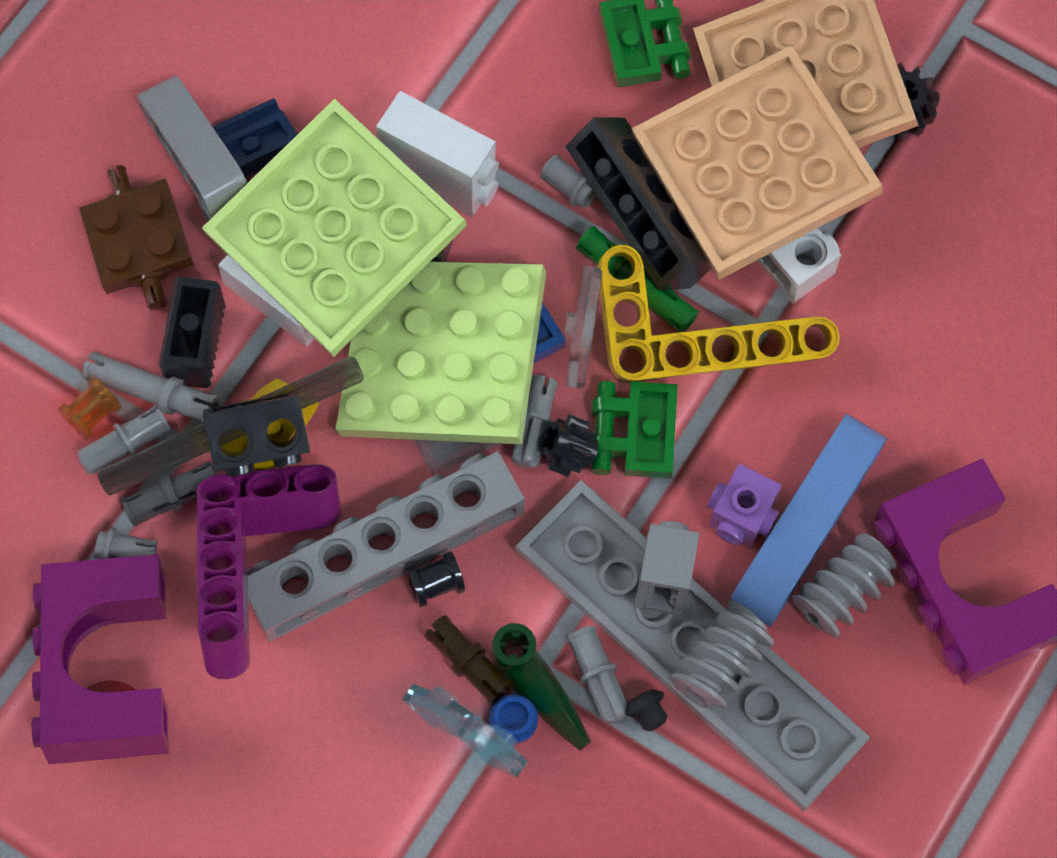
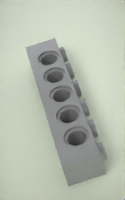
(371, 568)

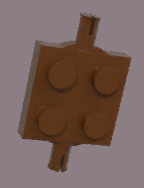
(136, 237)

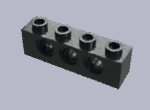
(638, 202)

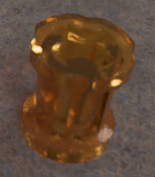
(90, 408)

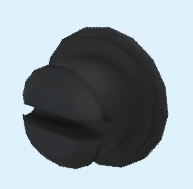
(648, 709)

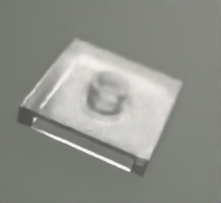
(581, 327)

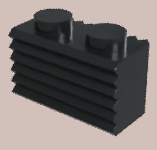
(192, 331)

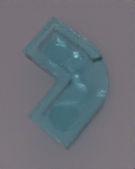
(446, 714)

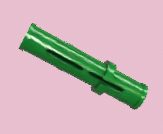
(663, 303)

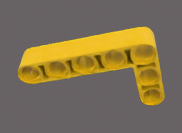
(698, 342)

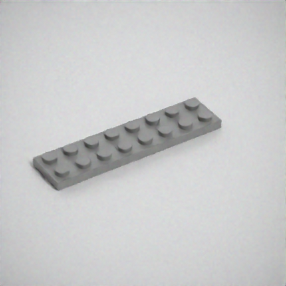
(776, 715)

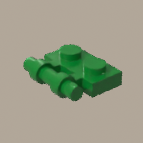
(632, 44)
(649, 429)

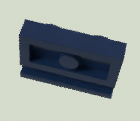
(256, 136)

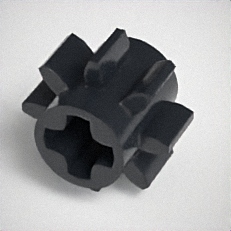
(568, 445)

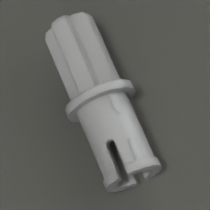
(537, 419)
(124, 440)
(598, 674)

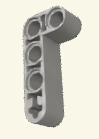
(192, 144)

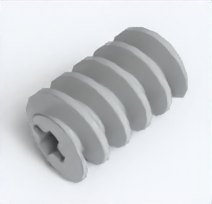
(845, 584)
(722, 656)

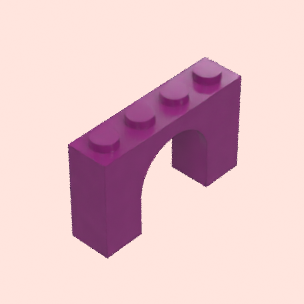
(73, 603)
(973, 636)

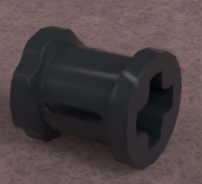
(435, 579)

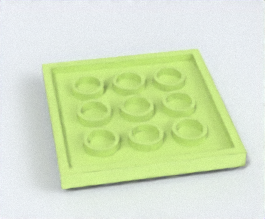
(334, 227)
(449, 357)

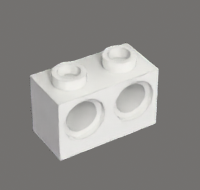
(796, 278)

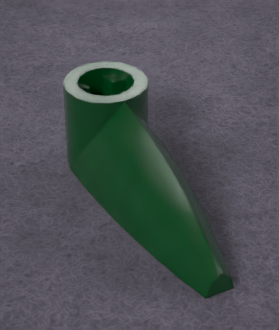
(538, 683)

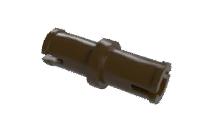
(468, 659)

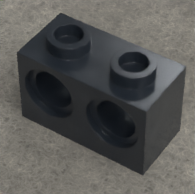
(253, 419)

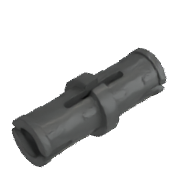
(166, 495)

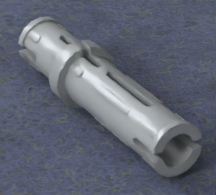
(168, 394)

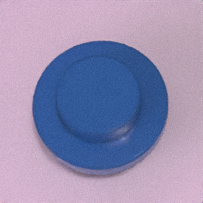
(515, 715)

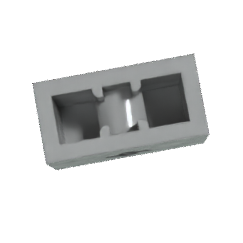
(667, 568)

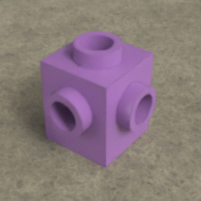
(744, 506)

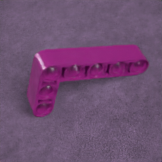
(228, 513)

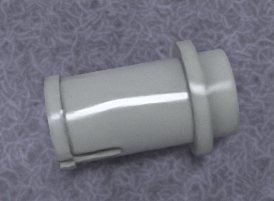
(568, 181)
(118, 545)

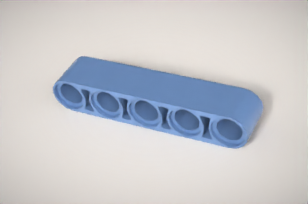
(808, 519)

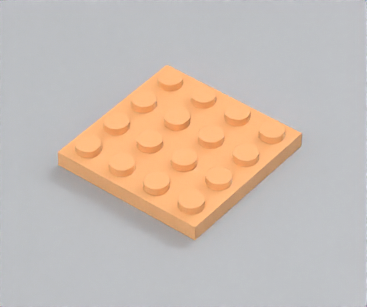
(838, 44)
(756, 161)

